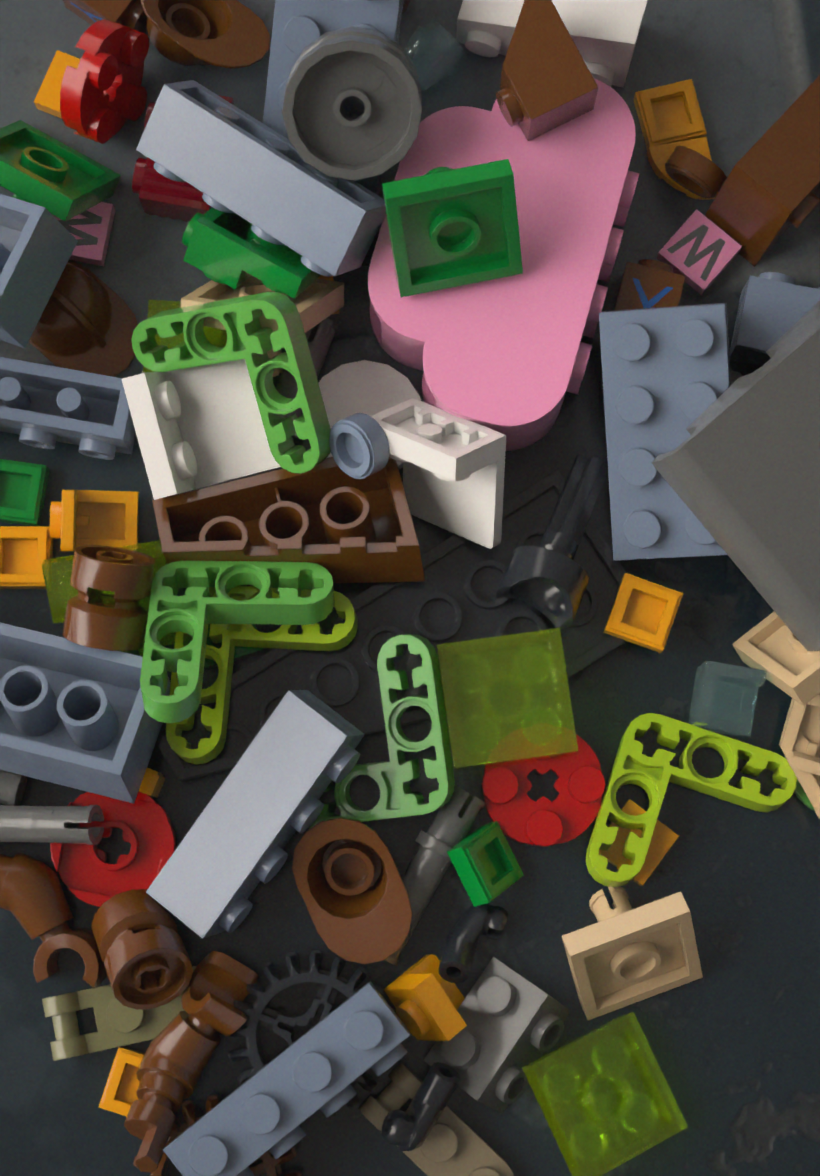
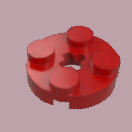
(107, 81)
(545, 821)
(143, 825)

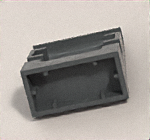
(757, 476)

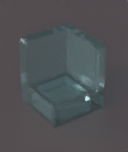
(725, 698)

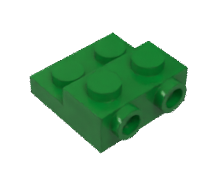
(231, 253)

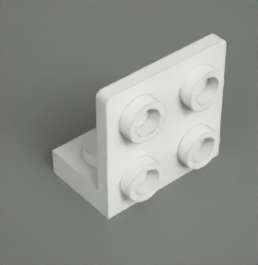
(197, 426)
(448, 469)

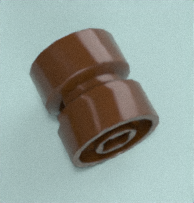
(102, 618)
(141, 950)

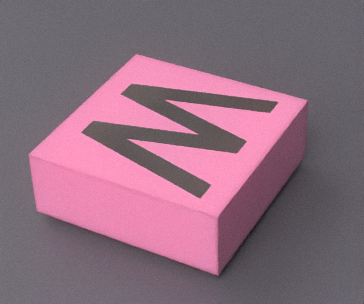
(92, 232)
(699, 251)

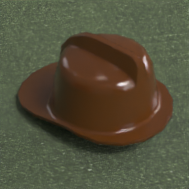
(206, 32)
(85, 325)
(352, 890)

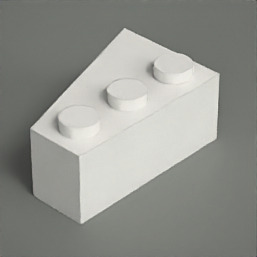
(600, 29)

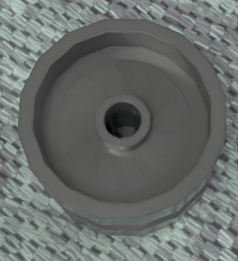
(357, 141)

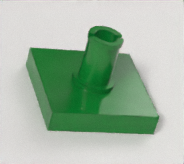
(51, 173)
(453, 227)

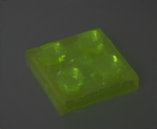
(507, 698)
(605, 1097)

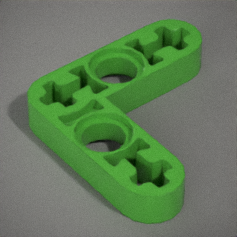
(250, 342)
(197, 609)
(395, 775)

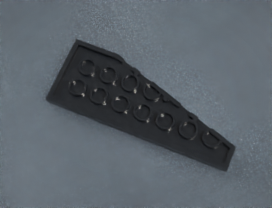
(447, 607)

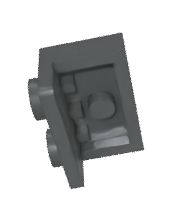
(505, 1030)

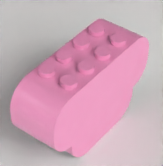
(513, 342)

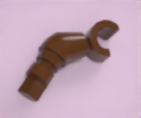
(40, 906)
(183, 1051)

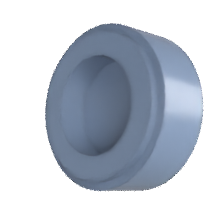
(359, 445)

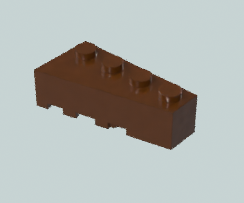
(773, 181)
(320, 517)

